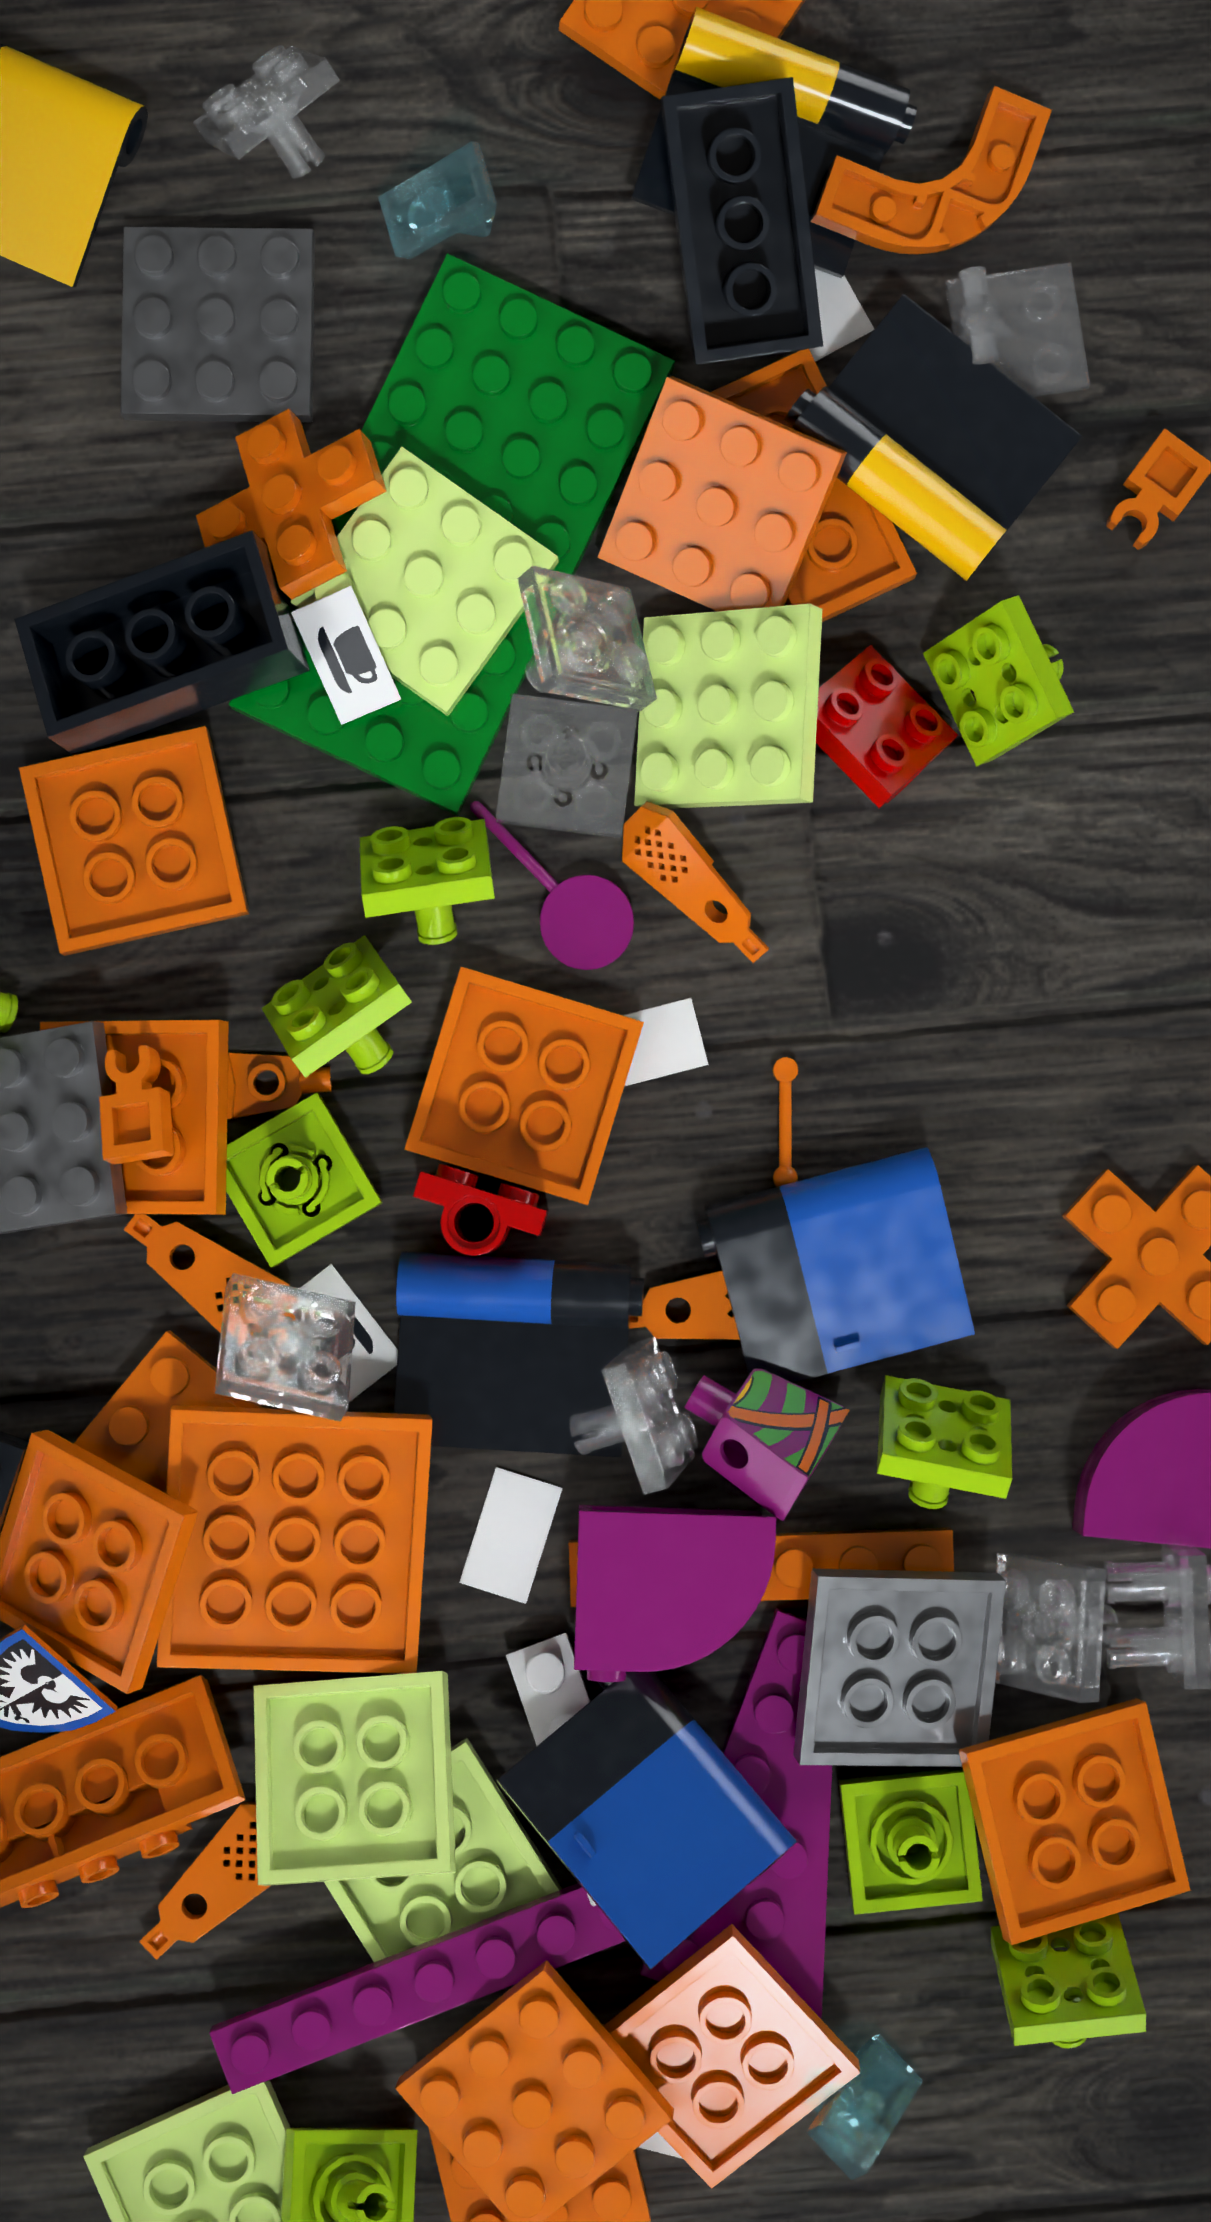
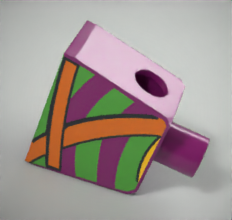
(766, 1435)

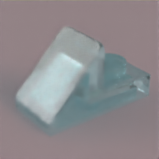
(440, 202)
(864, 2112)

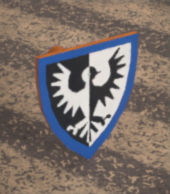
(43, 1690)

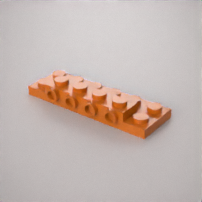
(111, 1791)

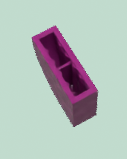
(1151, 1475)
(665, 1584)

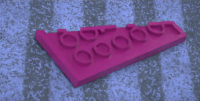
(786, 1904)

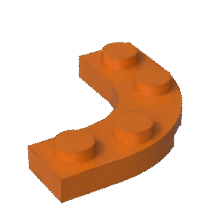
(945, 211)

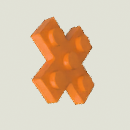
(295, 499)
(1150, 1255)

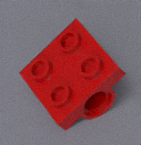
(878, 727)
(457, 1192)

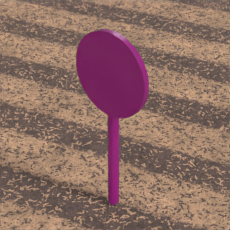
(584, 918)

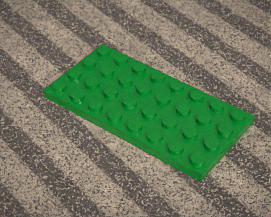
(537, 426)

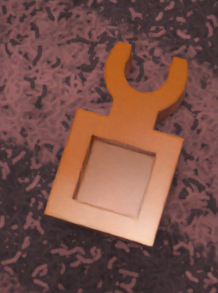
(1163, 484)
(137, 1118)

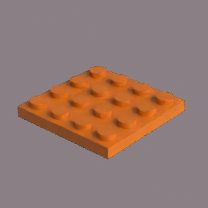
(298, 1540)

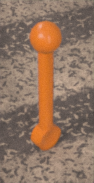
(785, 1072)

